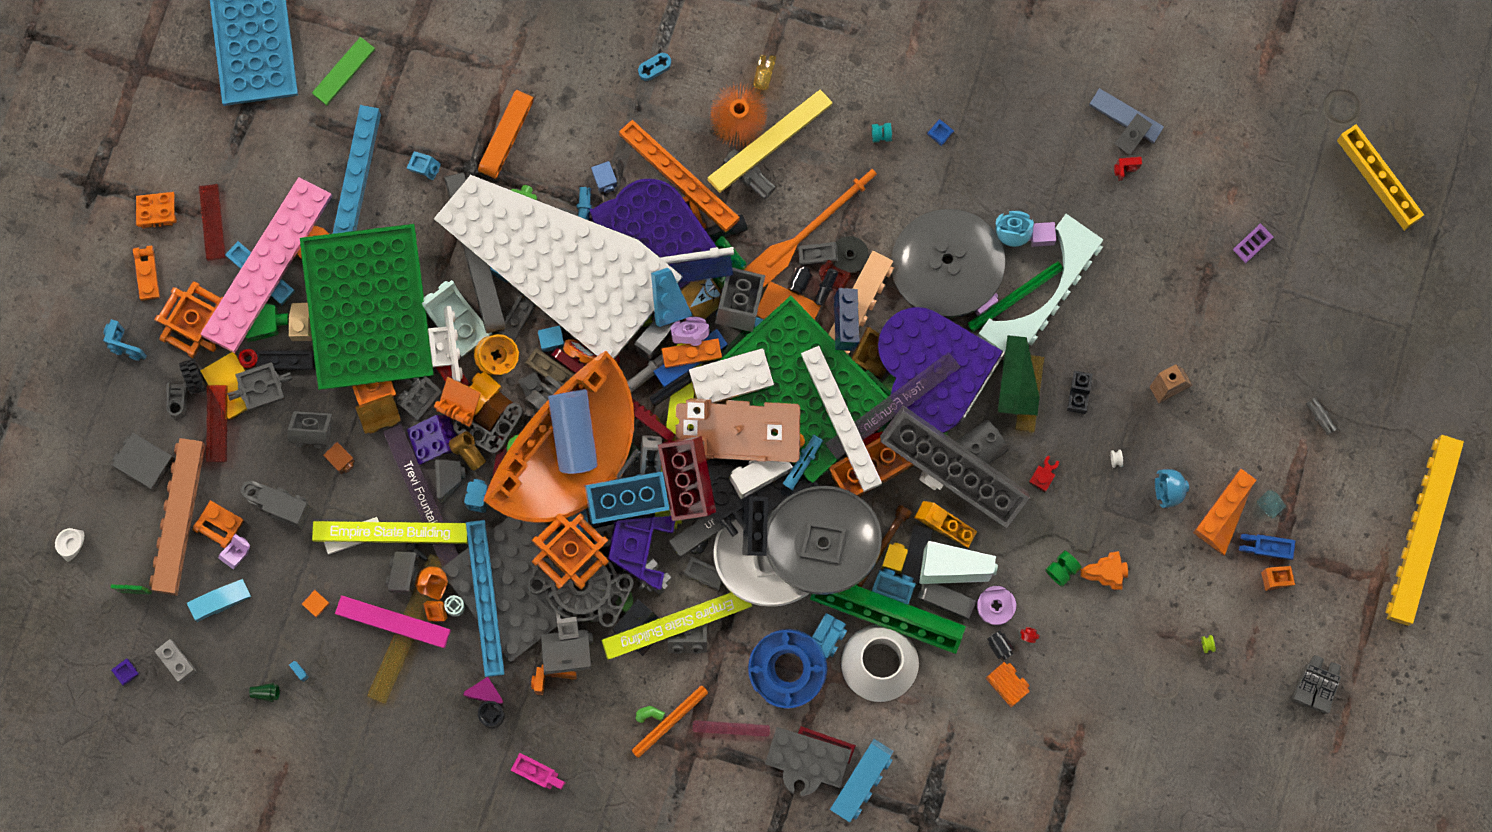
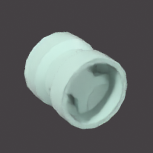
(457, 607)

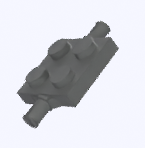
(259, 386)

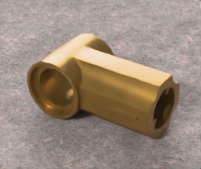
(465, 446)

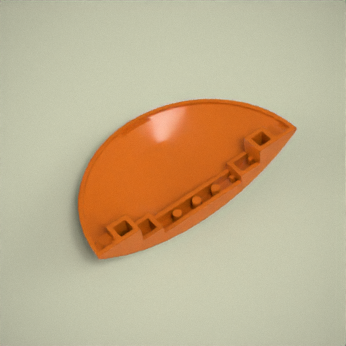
(529, 476)

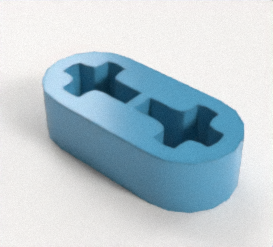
(651, 63)

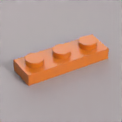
(689, 354)

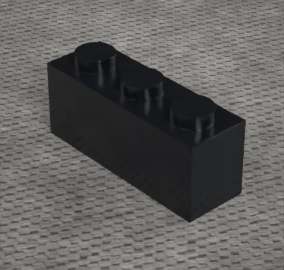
(755, 526)

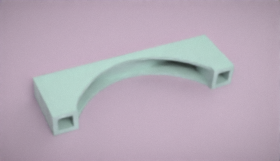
(1077, 248)

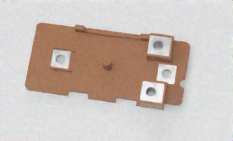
(742, 430)

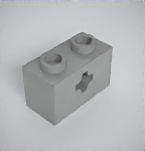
(175, 661)

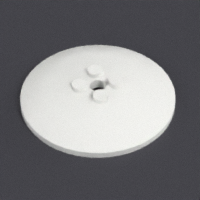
(751, 576)

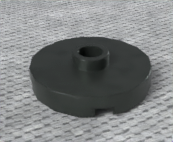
(857, 261)

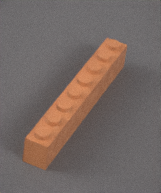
(178, 516)

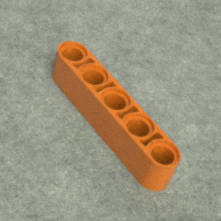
(506, 134)

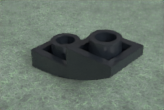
(1079, 392)

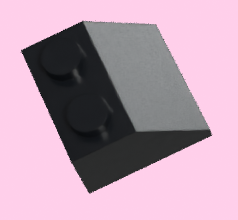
(636, 616)

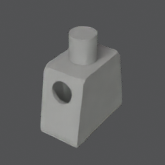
(650, 452)

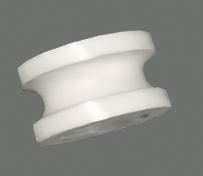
(1116, 458)

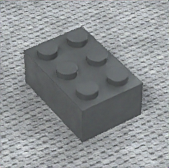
(740, 300)

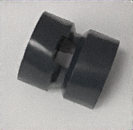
(491, 714)

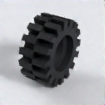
(192, 376)

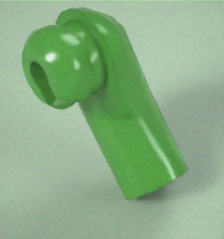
(649, 711)

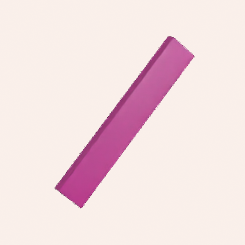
(393, 622)

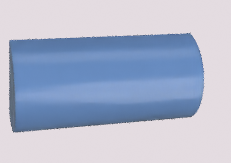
(573, 432)

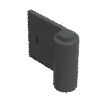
(566, 654)

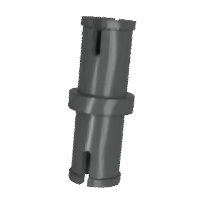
(1321, 416)

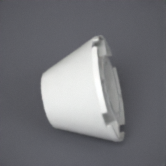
(870, 686)

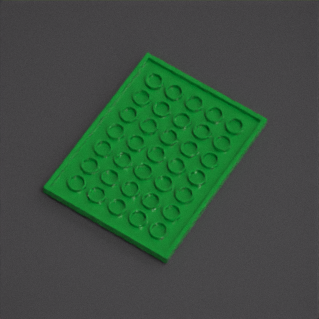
(366, 306)
(783, 338)

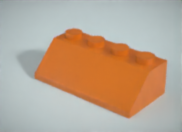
(885, 460)

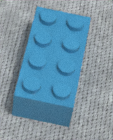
(626, 497)

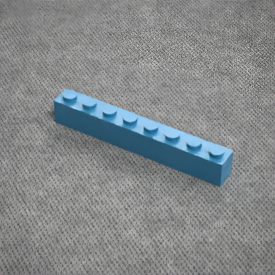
(357, 169)

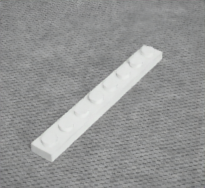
(841, 419)

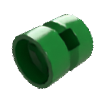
(1063, 568)

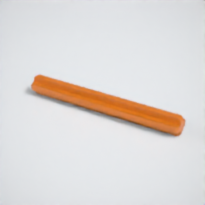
(669, 721)

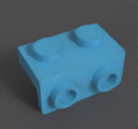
(894, 586)

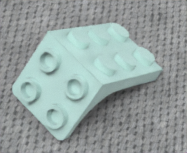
(467, 322)

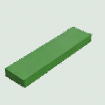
(343, 71)

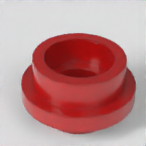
(245, 353)
(1029, 635)

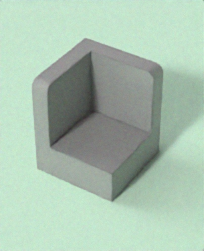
(567, 627)

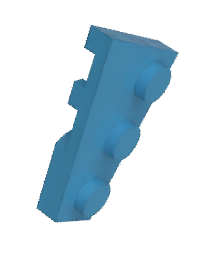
(668, 298)

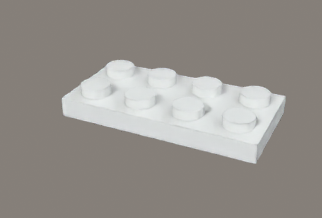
(732, 377)

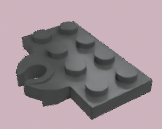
(807, 760)

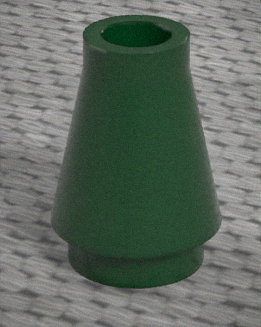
(266, 692)

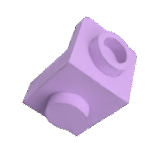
(235, 551)

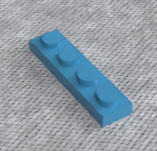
(239, 254)

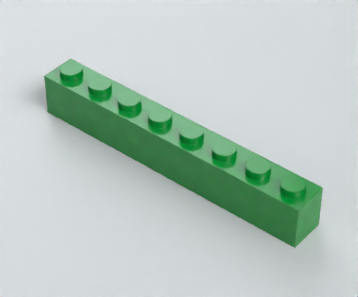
(896, 616)

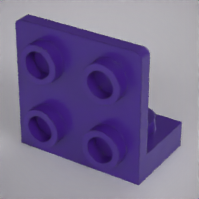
(431, 438)

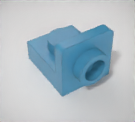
(423, 165)

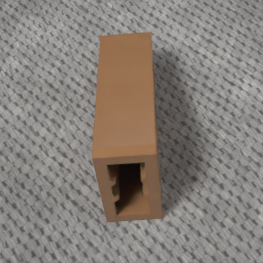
(1165, 386)

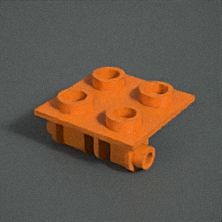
(155, 209)
(458, 401)

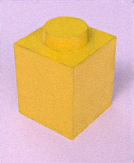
(895, 557)

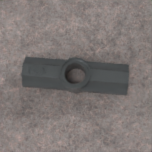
(754, 179)

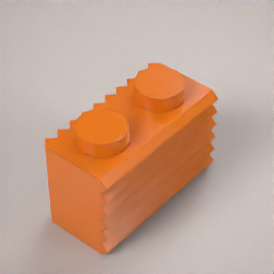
(1008, 684)

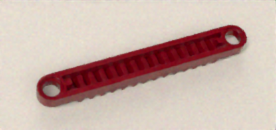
(640, 412)

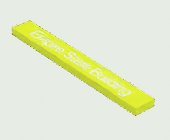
(389, 532)
(673, 624)

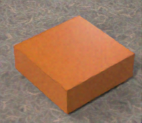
(315, 603)
(435, 610)

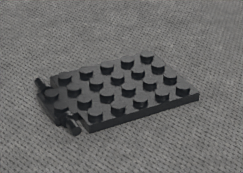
(727, 499)

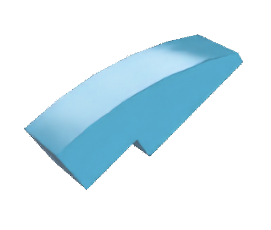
(218, 600)

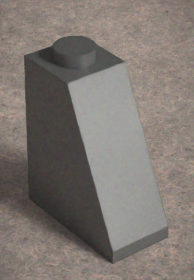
(652, 340)

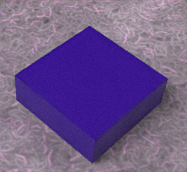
(125, 672)

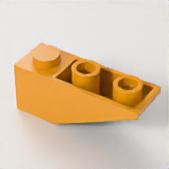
(945, 523)

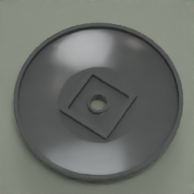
(952, 287)
(816, 516)

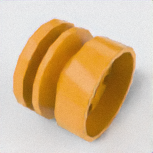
(504, 347)

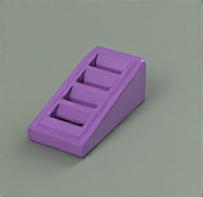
(1264, 231)

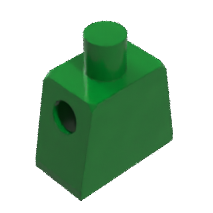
(267, 323)

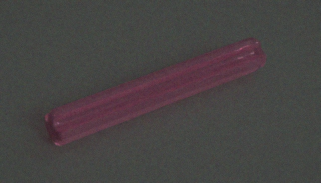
(731, 728)

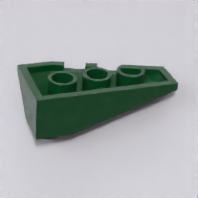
(1018, 384)

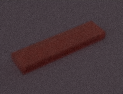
(212, 222)
(216, 423)

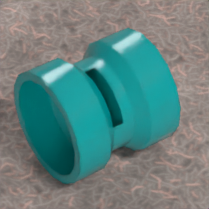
(877, 132)

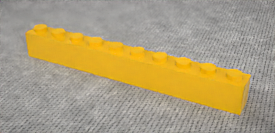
(1424, 530)

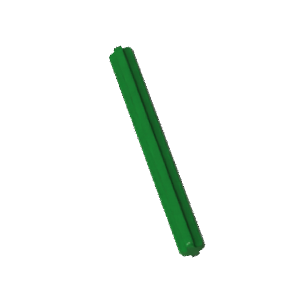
(1015, 296)

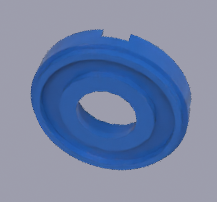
(764, 676)

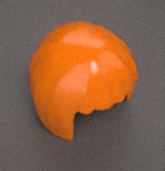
(431, 582)

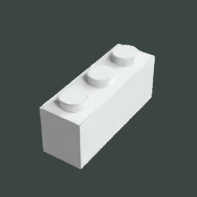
(757, 475)

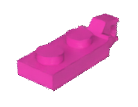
(536, 772)

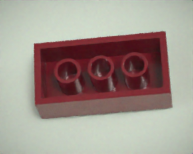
(686, 478)

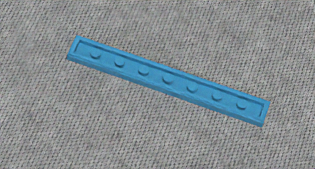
(485, 598)

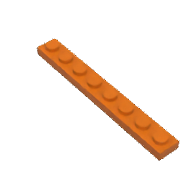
(679, 176)

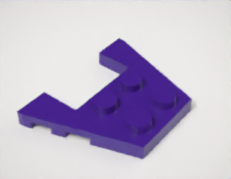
(631, 546)

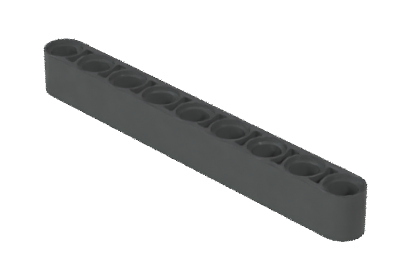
(480, 274)

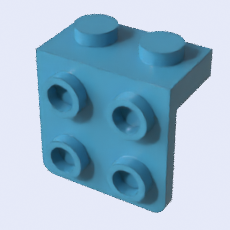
(113, 334)

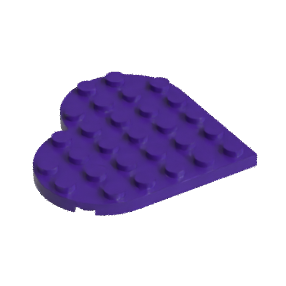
(659, 219)
(917, 340)

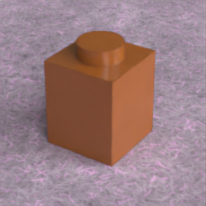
(339, 458)

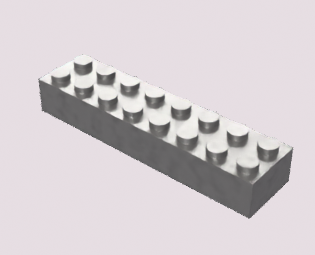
(954, 466)

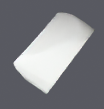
(69, 543)

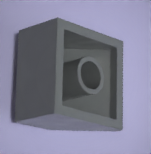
(403, 573)

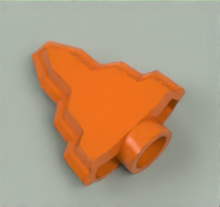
(1107, 571)

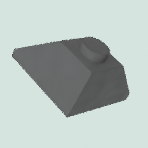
(448, 478)

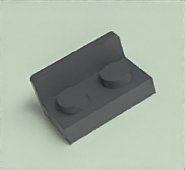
(418, 396)
(689, 641)

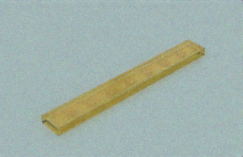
(399, 645)

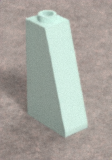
(955, 565)

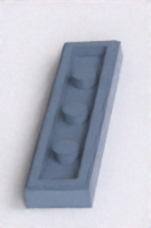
(1122, 113)

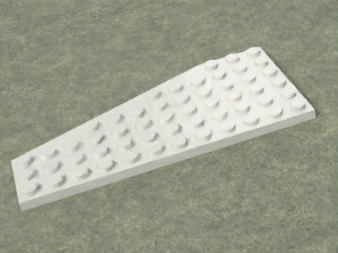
(568, 266)

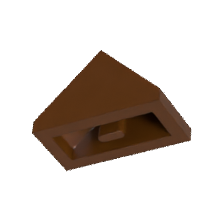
(492, 411)

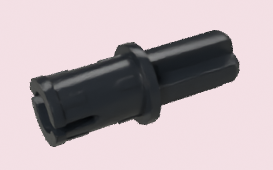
(826, 287)

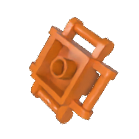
(188, 318)
(570, 550)

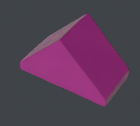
(484, 691)

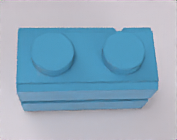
(475, 495)
(828, 633)

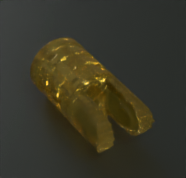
(763, 74)

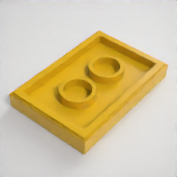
(223, 373)

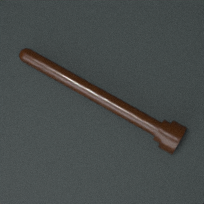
(901, 515)

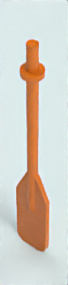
(778, 256)

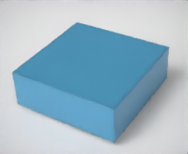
(299, 671)

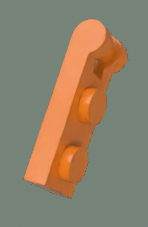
(146, 273)

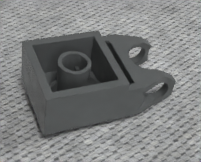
(278, 503)

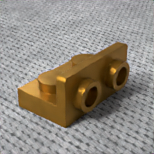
(378, 414)

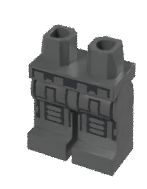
(1318, 679)

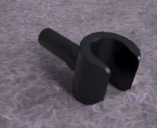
(413, 548)

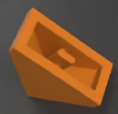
(1277, 577)

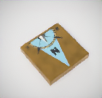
(702, 297)

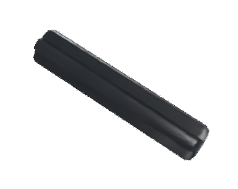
(671, 388)

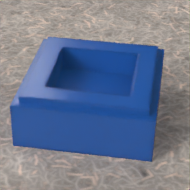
(940, 132)

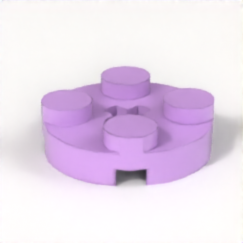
(690, 331)
(987, 598)

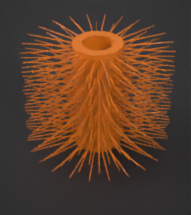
(737, 115)

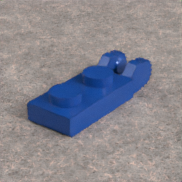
(1269, 546)

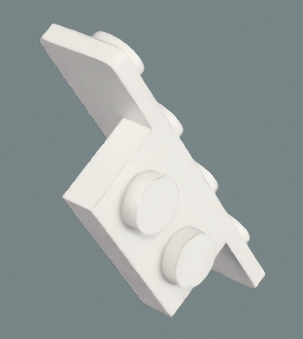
(444, 346)

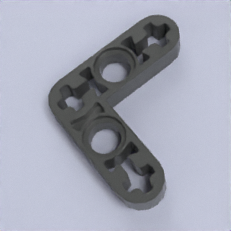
(490, 437)

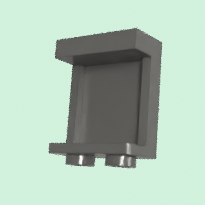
(142, 461)

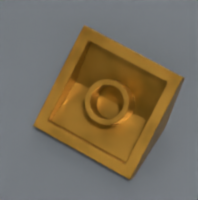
(868, 355)

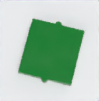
(131, 589)

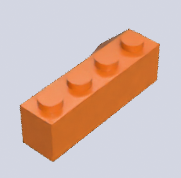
(1224, 515)

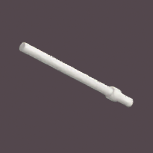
(712, 253)

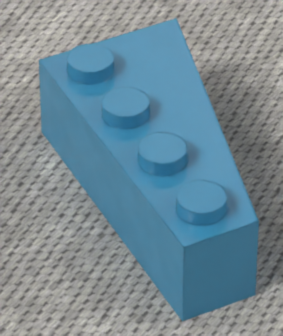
(861, 781)

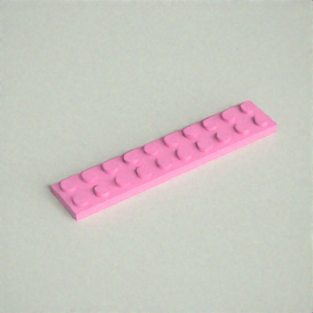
(266, 265)

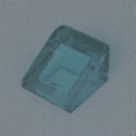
(1271, 503)

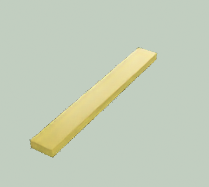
(769, 141)

